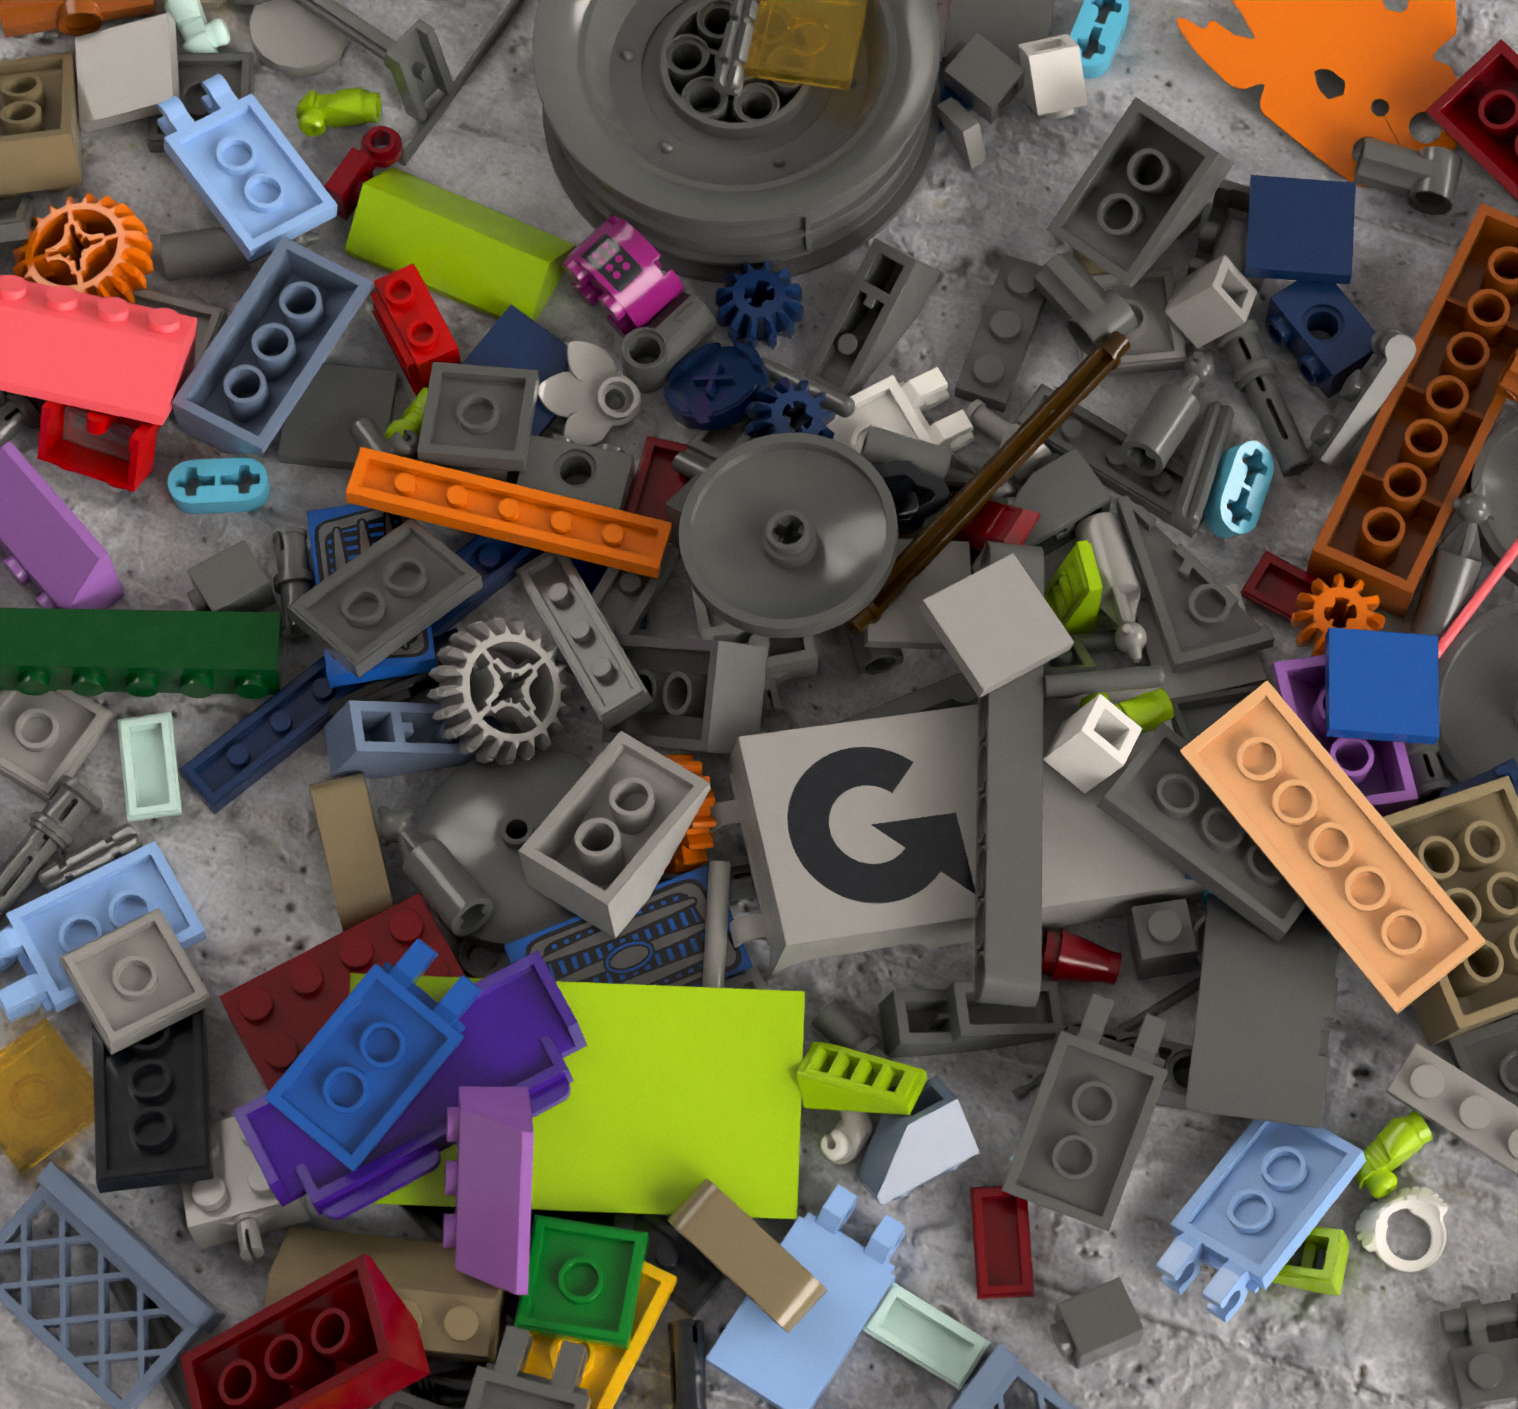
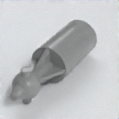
(1119, 579)

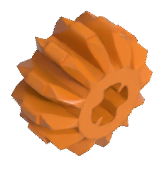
(1324, 601)

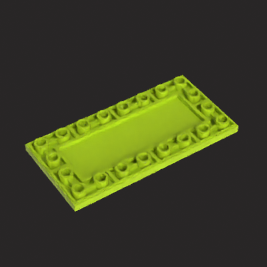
(661, 1100)

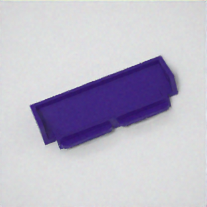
(512, 1039)

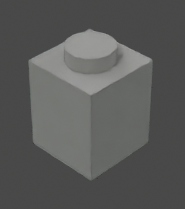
(1210, 301)

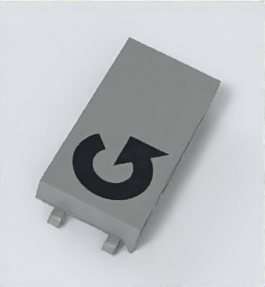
(871, 836)

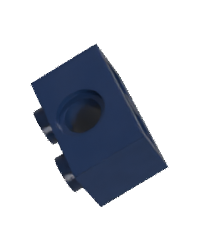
(1322, 307)

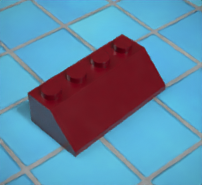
(1483, 115)
(322, 1347)

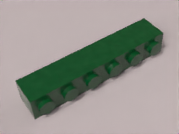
(141, 652)

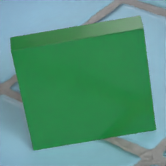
(582, 1281)

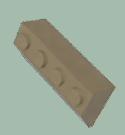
(454, 1311)

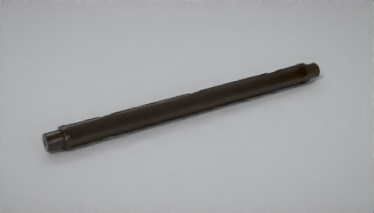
(993, 475)

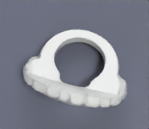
(1422, 1204)

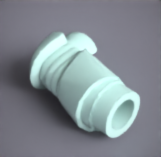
(194, 27)

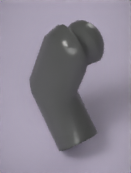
(369, 436)

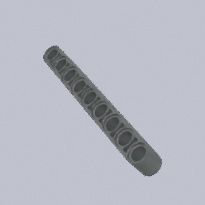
(1010, 824)

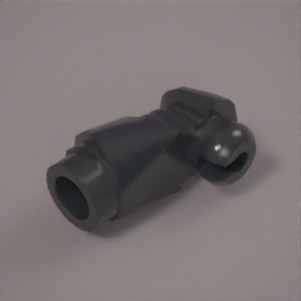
(445, 1388)

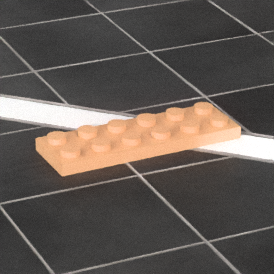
(1332, 847)

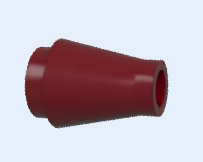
(1076, 959)

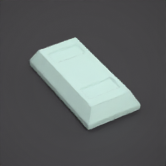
(149, 766)
(926, 1336)

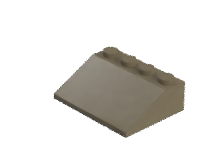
(39, 125)
(1473, 855)

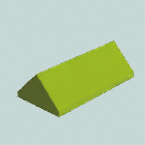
(456, 245)

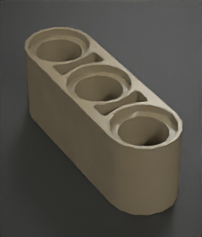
(352, 848)
(747, 1255)

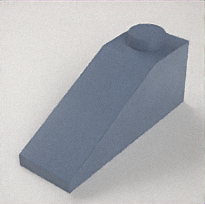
(391, 739)

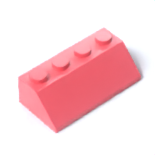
(93, 350)

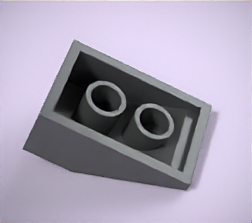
(1139, 193)
(700, 692)

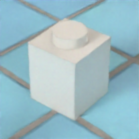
(1053, 76)
(1092, 743)

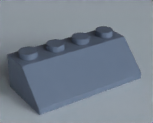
(269, 350)

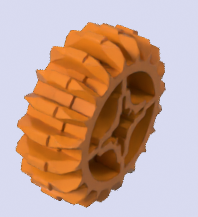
(89, 248)

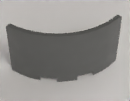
(1262, 1019)

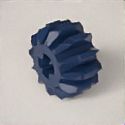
(778, 310)
(790, 401)

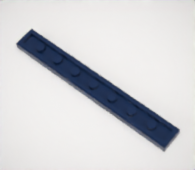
(302, 705)

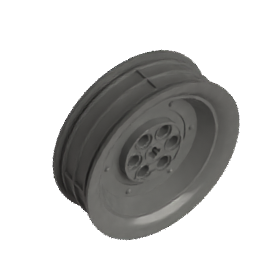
(718, 184)

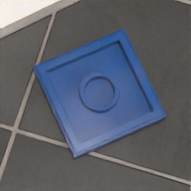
(1381, 686)

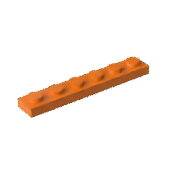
(509, 512)

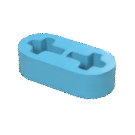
(1106, 34)
(219, 485)
(1244, 492)

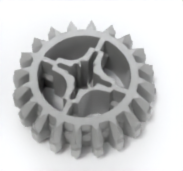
(529, 716)

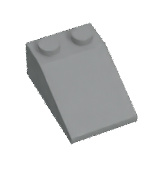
(613, 834)

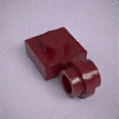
(358, 167)

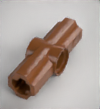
(68, 16)

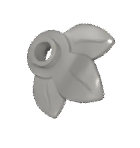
(582, 392)

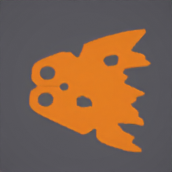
(1361, 42)

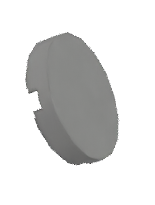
(295, 38)

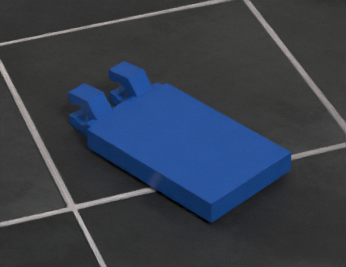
(373, 1057)

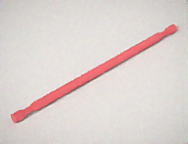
(1477, 598)

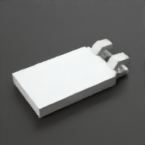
(899, 410)

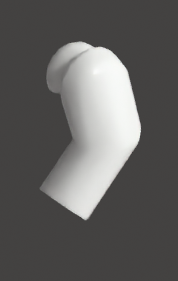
(847, 1137)

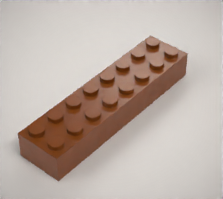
(1429, 425)

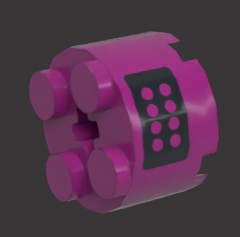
(621, 274)

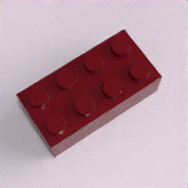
(292, 1002)

